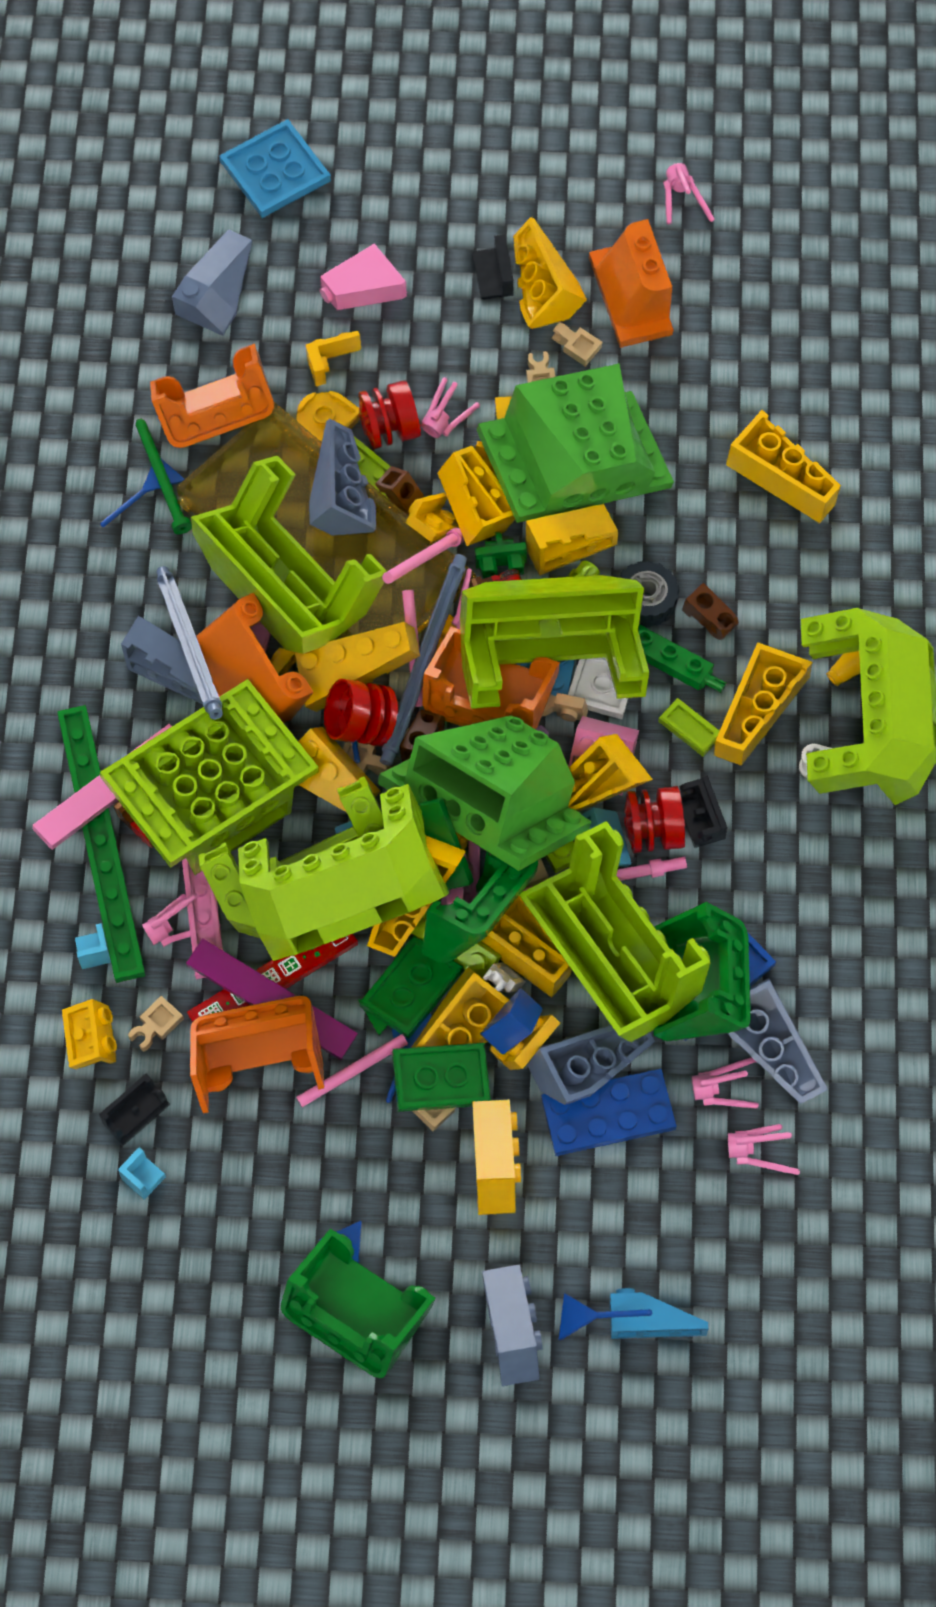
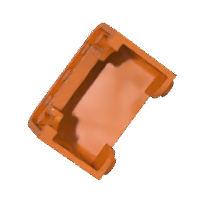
(214, 406)
(236, 655)
(522, 692)

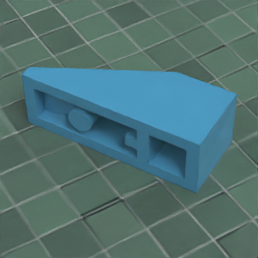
(664, 1321)

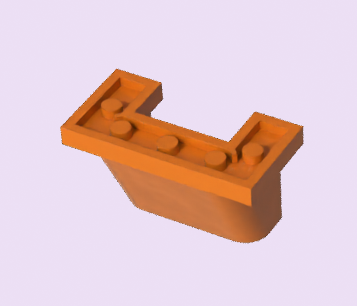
(634, 285)

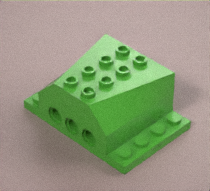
(573, 445)
(500, 786)

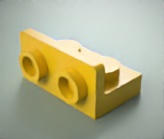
(429, 518)
(89, 1034)
(522, 1053)

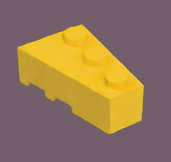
(475, 496)
(569, 537)
(334, 765)
(605, 772)
(528, 949)
(495, 1156)

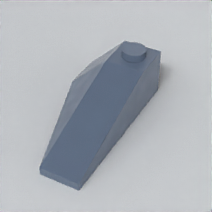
(214, 284)

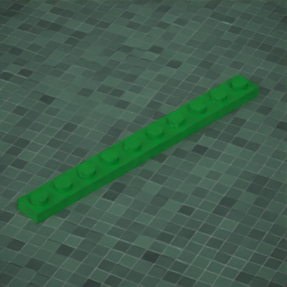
(102, 851)

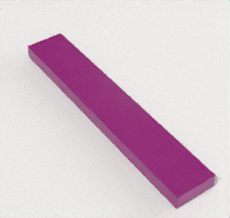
(258, 989)

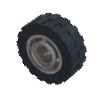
(661, 586)

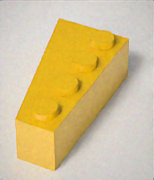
(782, 468)
(356, 658)
(762, 696)
(392, 934)

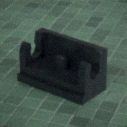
(702, 812)
(134, 1109)

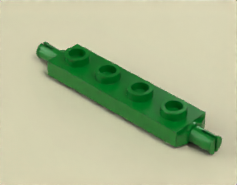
(678, 661)

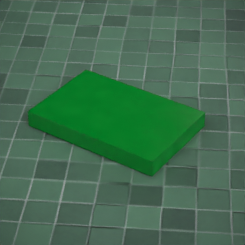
(440, 827)
(410, 988)
(440, 1076)

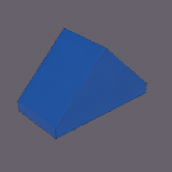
(513, 1022)

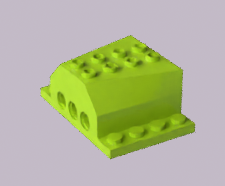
(212, 778)

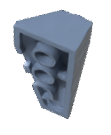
(338, 491)
(777, 1044)
(584, 1063)

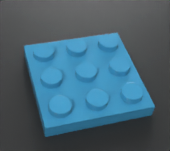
(275, 168)

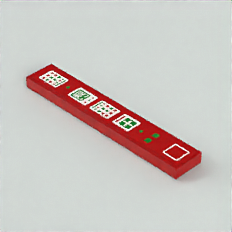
(282, 971)

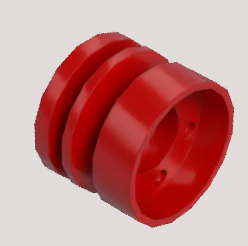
(389, 414)
(360, 712)
(655, 819)

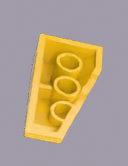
(546, 281)
(463, 1013)

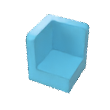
(93, 949)
(141, 1174)

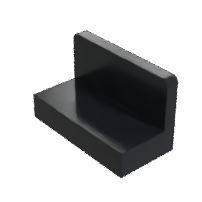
(494, 270)

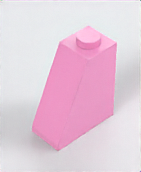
(363, 281)

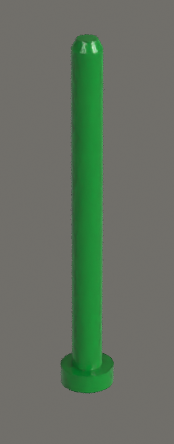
(180, 524)

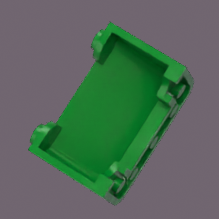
(461, 925)
(726, 992)
(353, 1306)

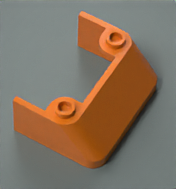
(253, 1039)

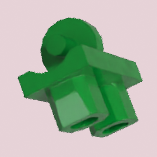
(500, 553)

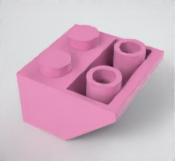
(591, 729)

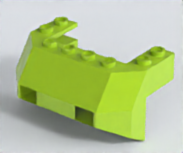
(260, 556)
(551, 620)
(896, 704)
(223, 872)
(343, 886)
(612, 941)

